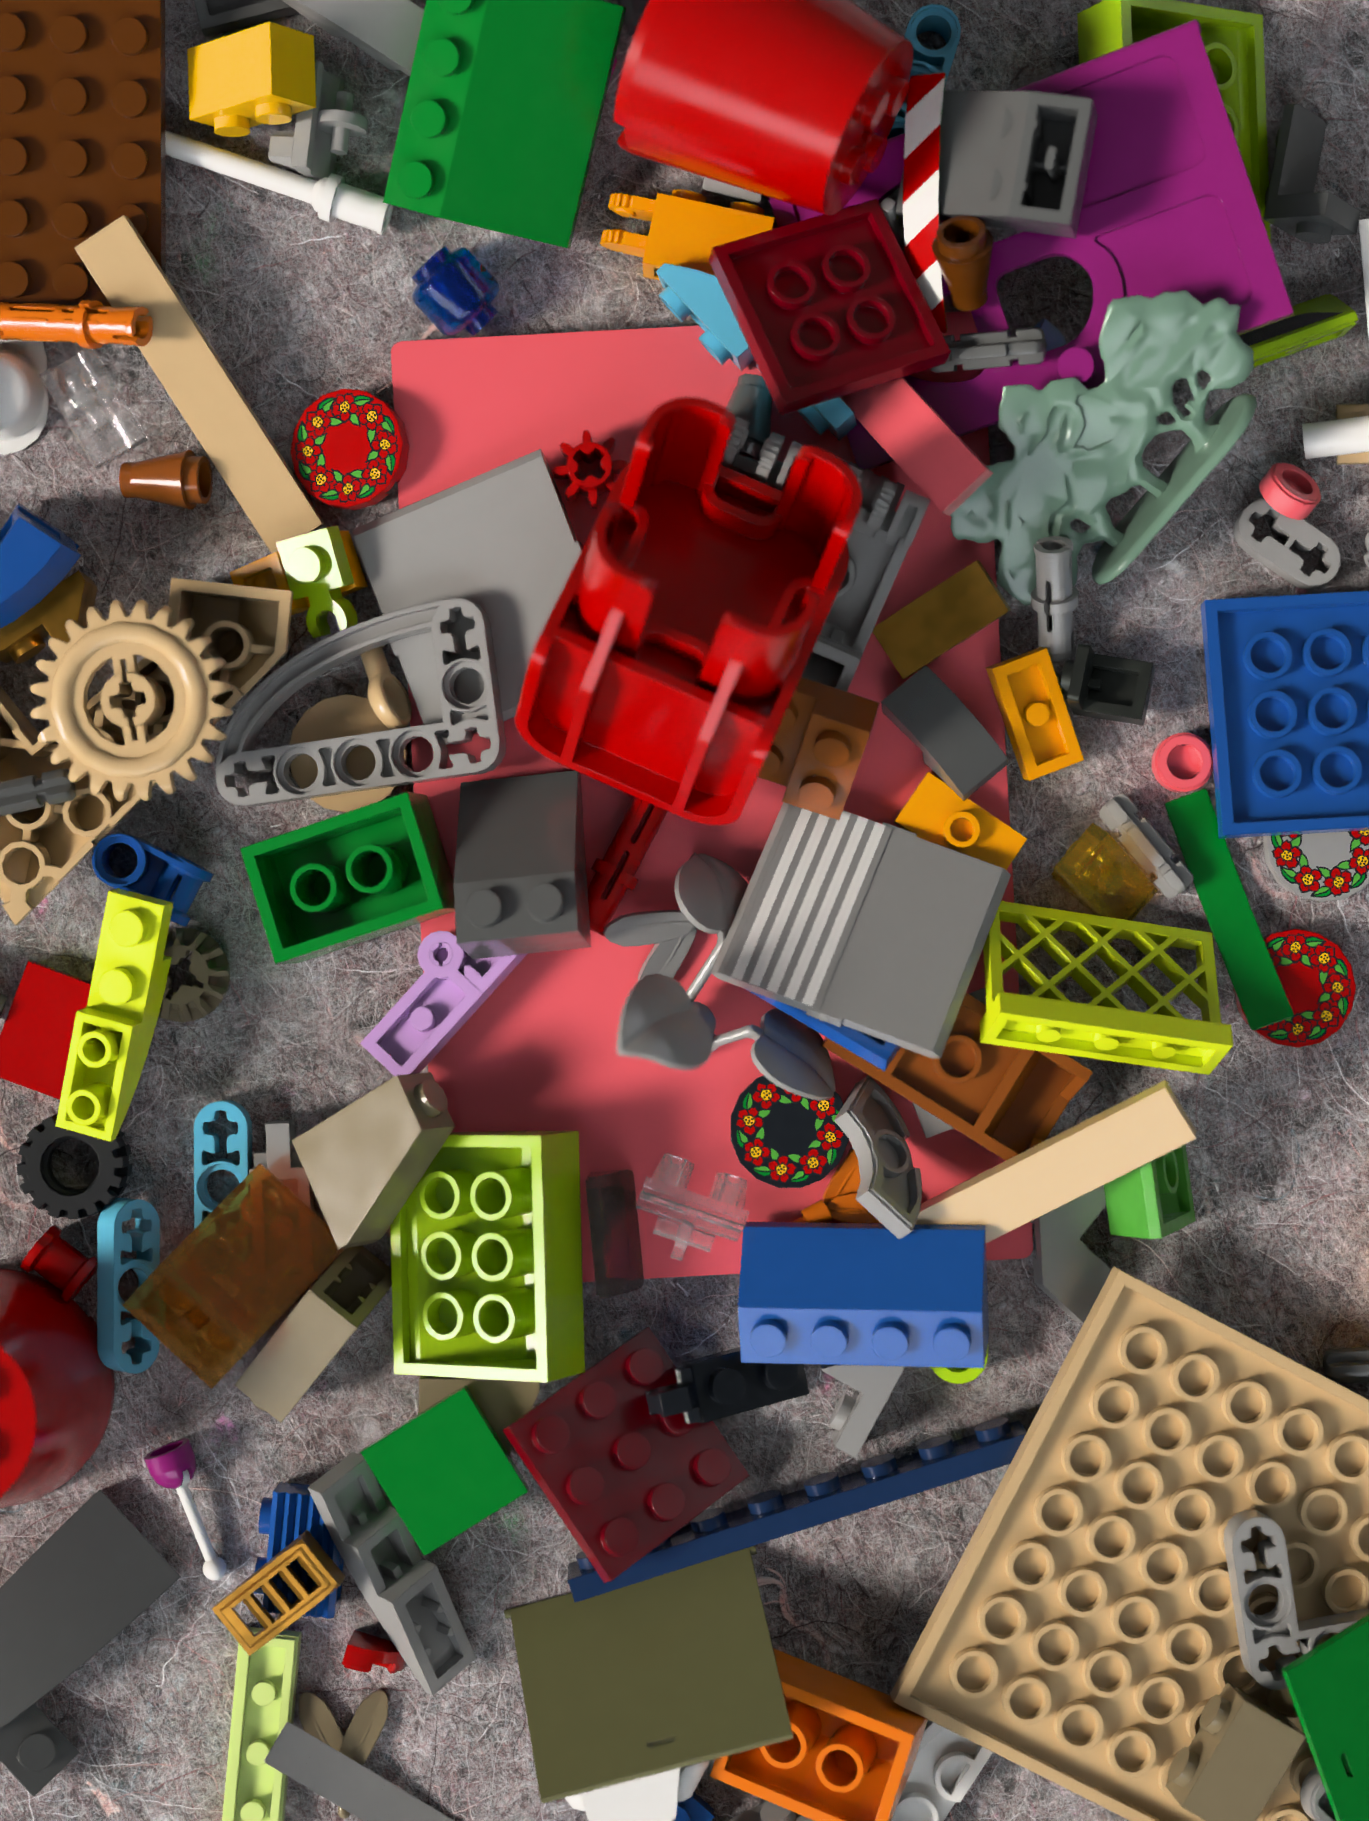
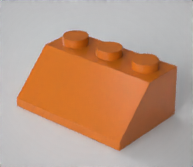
(846, 1749)

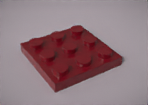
(828, 306)
(614, 1468)

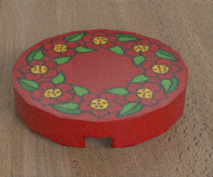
(349, 449)
(1316, 983)

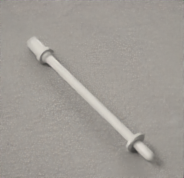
(328, 195)

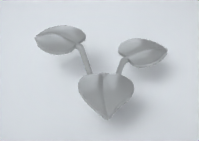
(673, 1030)

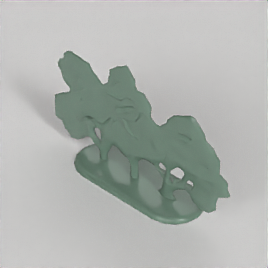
(1088, 445)

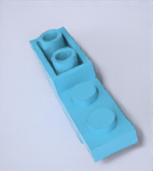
(701, 297)

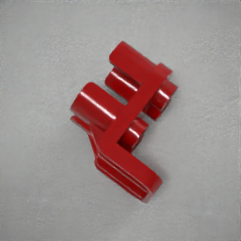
(689, 617)

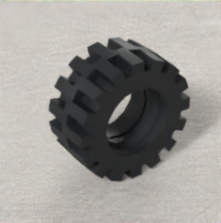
(57, 1198)

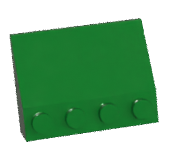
(505, 113)

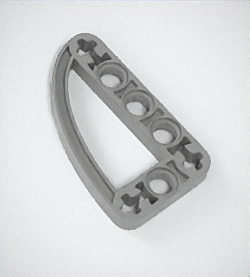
(387, 745)

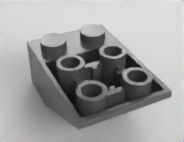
(1015, 159)

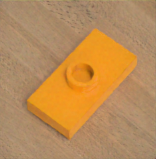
(960, 825)

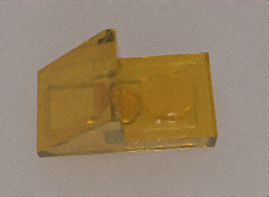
(1103, 876)

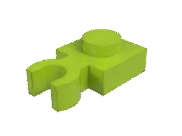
(317, 569)

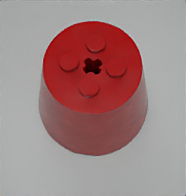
(765, 94)
(51, 1388)

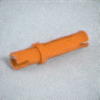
(86, 323)

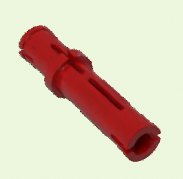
(602, 910)

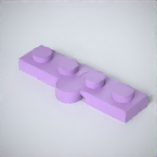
(435, 1004)

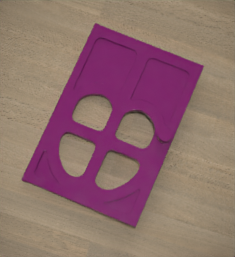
(1157, 216)

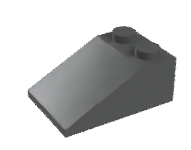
(521, 866)

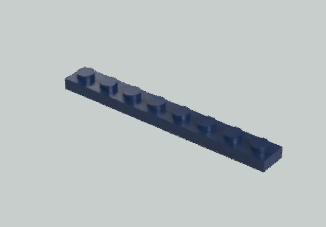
(821, 1501)

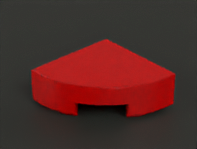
(365, 1650)

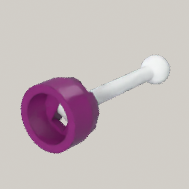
(173, 1468)

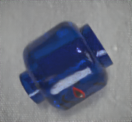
(455, 291)

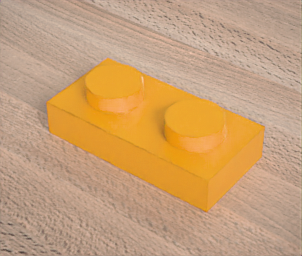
(1034, 713)

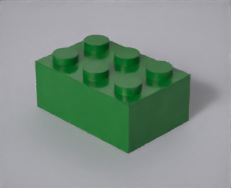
(350, 878)

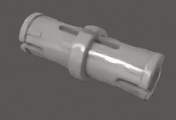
(1055, 596)

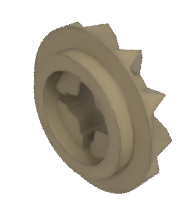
(209, 966)

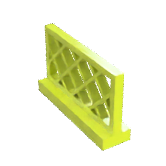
(1103, 1026)

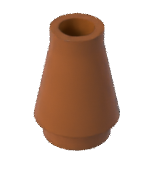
(170, 479)

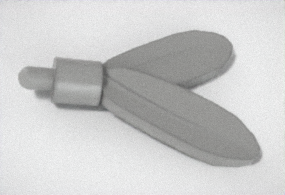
(665, 928)

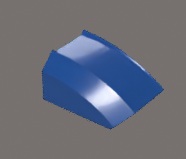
(32, 562)

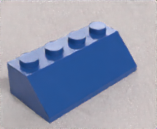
(863, 1295)

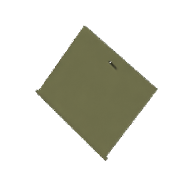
(648, 1677)

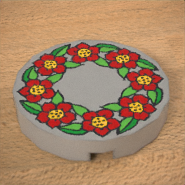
(1319, 864)

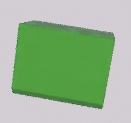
(1151, 1198)

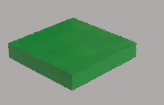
(445, 1470)

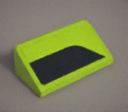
(1311, 325)

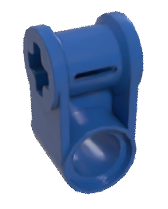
(155, 873)

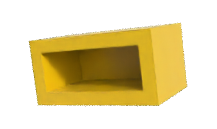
(251, 78)

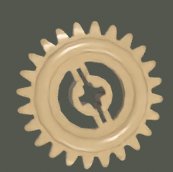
(122, 640)

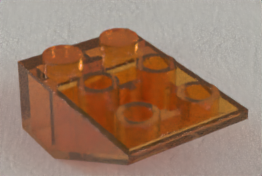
(234, 1276)

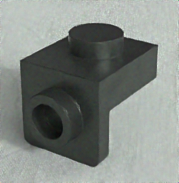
(1107, 686)

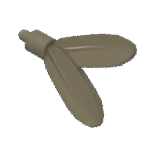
(361, 1733)

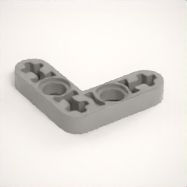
(1280, 1624)

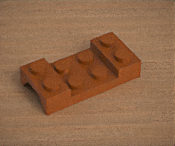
(820, 747)
(983, 1090)

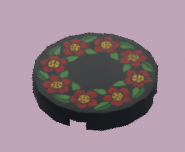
(786, 1135)

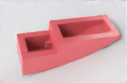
(919, 442)

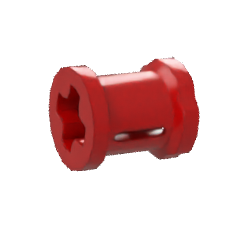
(60, 1263)

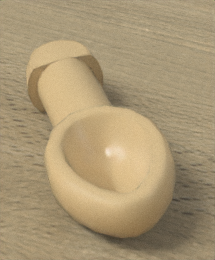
(385, 691)

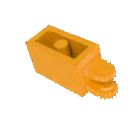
(681, 228)

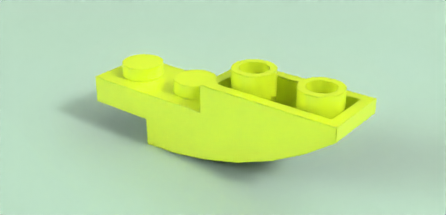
(120, 1016)

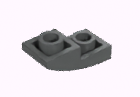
(945, 731)

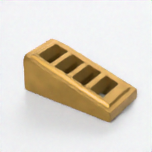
(317, 1565)

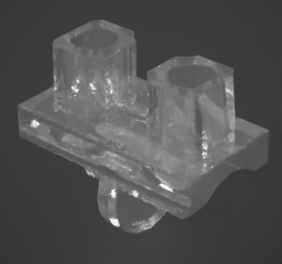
(94, 407)
(718, 1213)

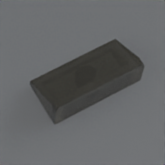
(614, 1232)

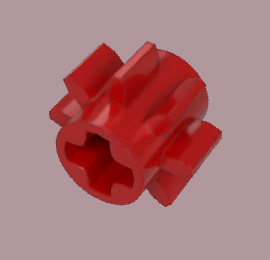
(589, 452)

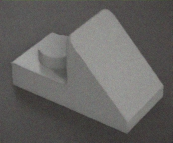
(857, 1414)

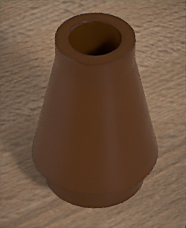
(964, 257)

